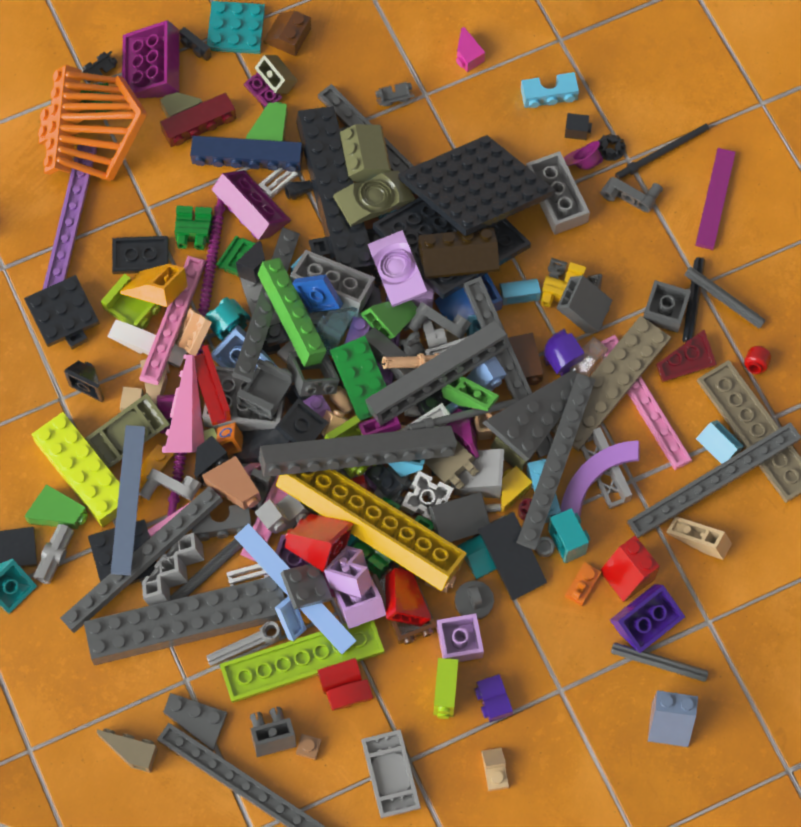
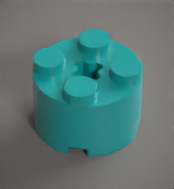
(227, 317)

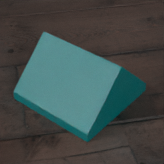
(477, 557)

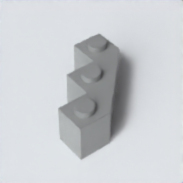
(283, 514)
(172, 569)

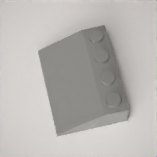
(244, 418)

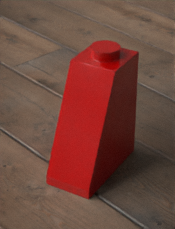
(404, 598)

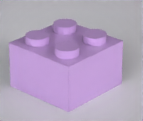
(360, 610)
(460, 638)

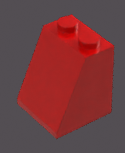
(318, 539)
(630, 569)

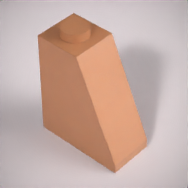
(233, 483)

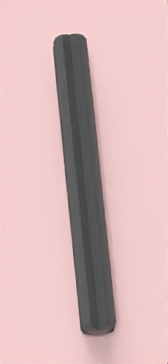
(724, 297)
(206, 571)
(659, 662)

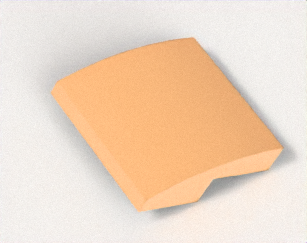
(193, 332)

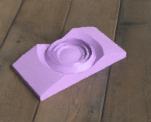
(397, 268)

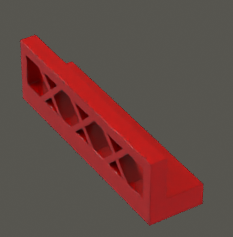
(211, 388)

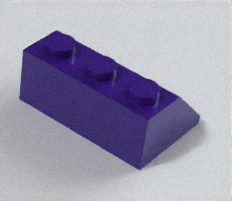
(647, 617)

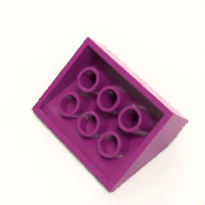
(152, 60)

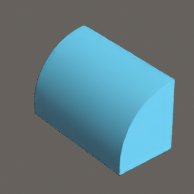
(520, 291)
(719, 441)

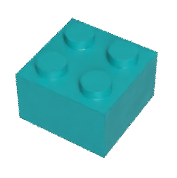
(568, 535)

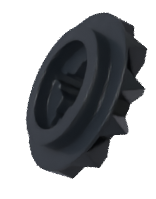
(609, 153)

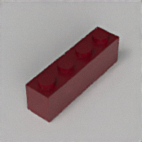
(198, 119)

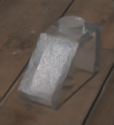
(595, 353)

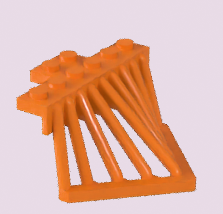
(60, 120)

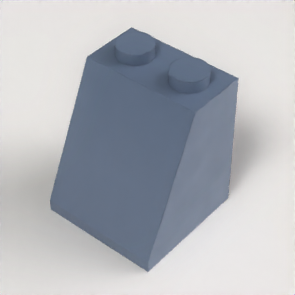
(672, 718)

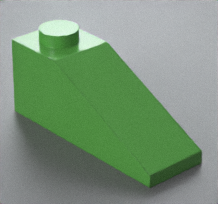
(469, 394)

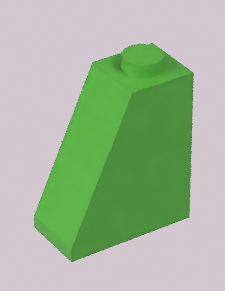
(270, 124)
(388, 319)
(54, 509)

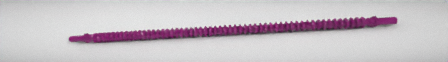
(207, 286)

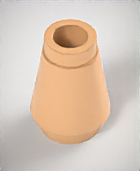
(342, 400)

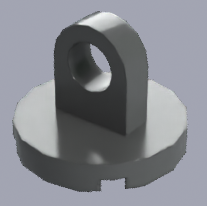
(474, 598)

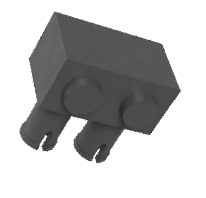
(272, 736)

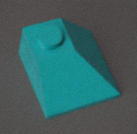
(14, 585)

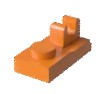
(583, 584)

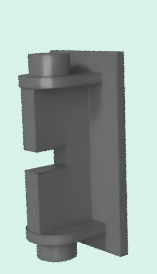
(401, 94)

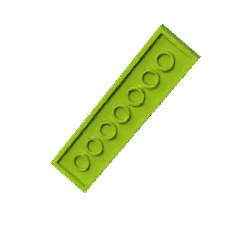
(295, 661)

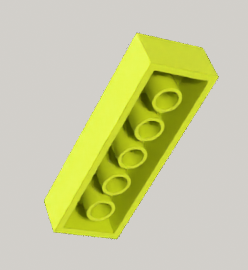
(79, 467)

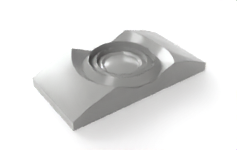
(390, 774)

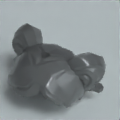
(411, 345)

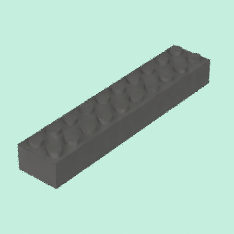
(183, 620)

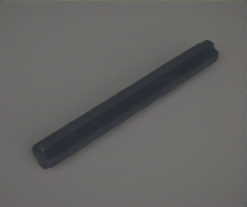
(693, 303)

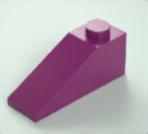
(465, 434)

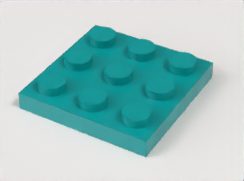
(236, 27)

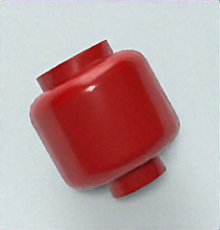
(757, 359)

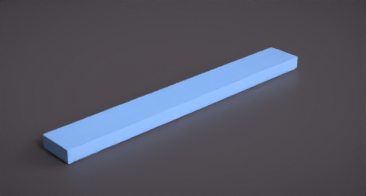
(274, 565)

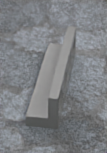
(615, 473)

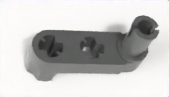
(617, 188)
(457, 326)

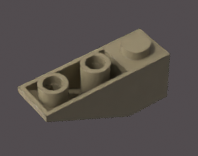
(135, 753)

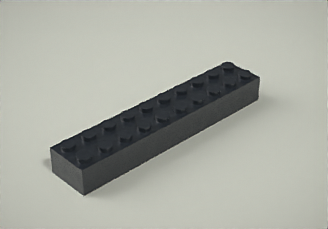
(329, 175)

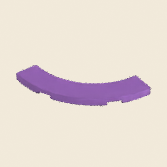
(594, 468)

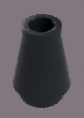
(296, 189)

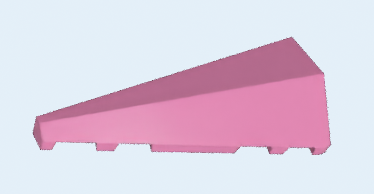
(186, 423)

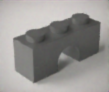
(236, 521)

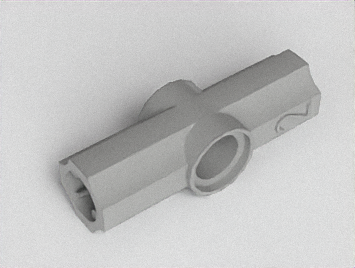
(53, 554)

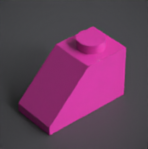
(469, 51)

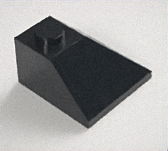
(84, 379)

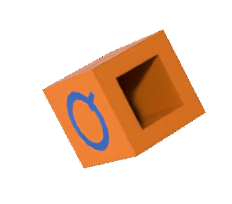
(230, 438)

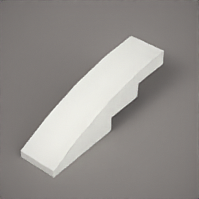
(142, 341)

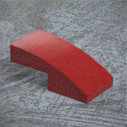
(349, 694)

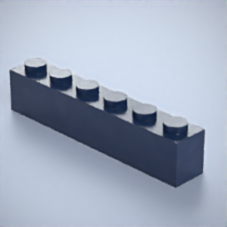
(246, 153)

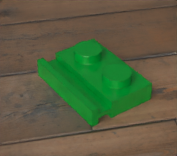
(233, 253)

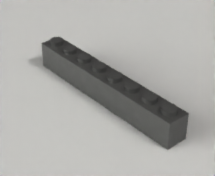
(437, 373)

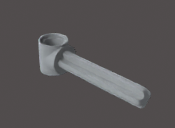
(246, 643)

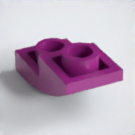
(261, 91)

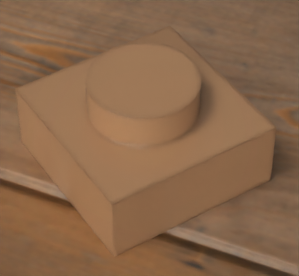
(308, 747)

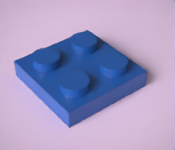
(317, 293)

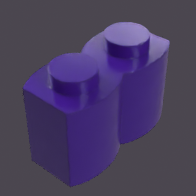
(494, 698)

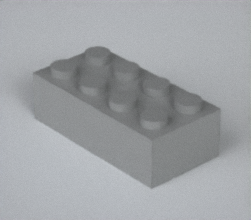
(567, 207)
(350, 284)

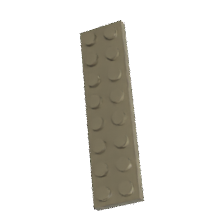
(618, 374)
(751, 424)

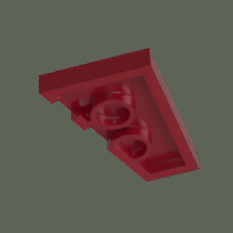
(687, 359)

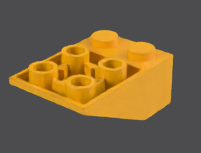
(157, 285)

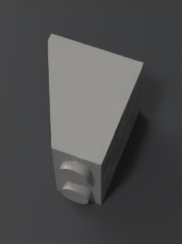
(488, 478)

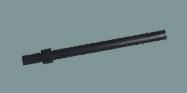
(633, 167)

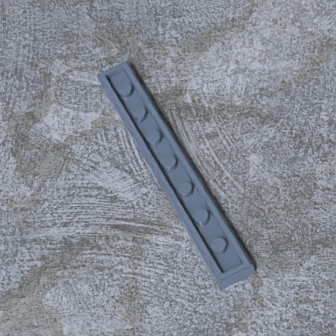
(128, 500)

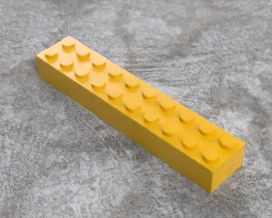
(377, 524)

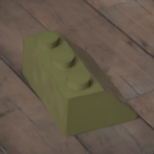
(365, 152)

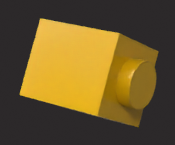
(514, 486)

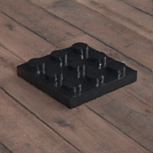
(61, 311)
(102, 550)

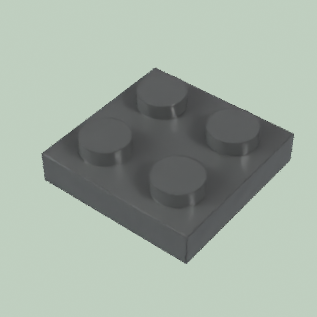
(305, 586)

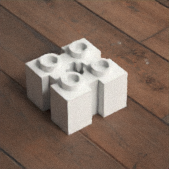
(423, 486)

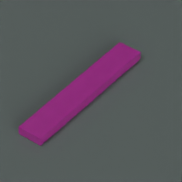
(715, 199)

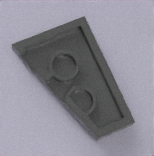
(198, 719)

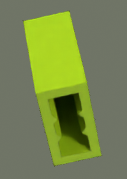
(445, 688)

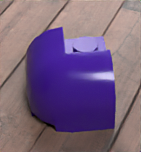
(562, 352)

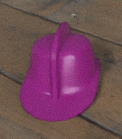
(585, 157)

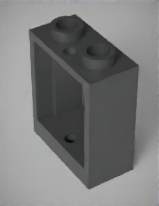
(314, 386)

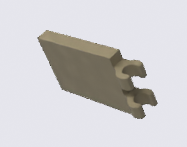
(450, 467)

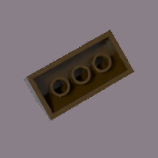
(458, 254)

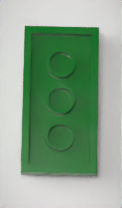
(358, 373)

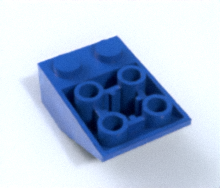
(459, 303)

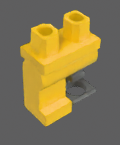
(553, 286)

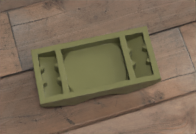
(373, 197)
(109, 438)

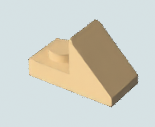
(495, 769)

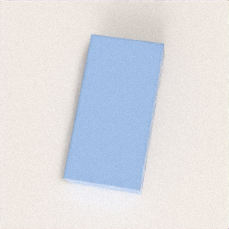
(290, 619)

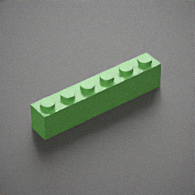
(291, 312)

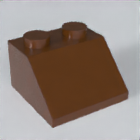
(289, 32)

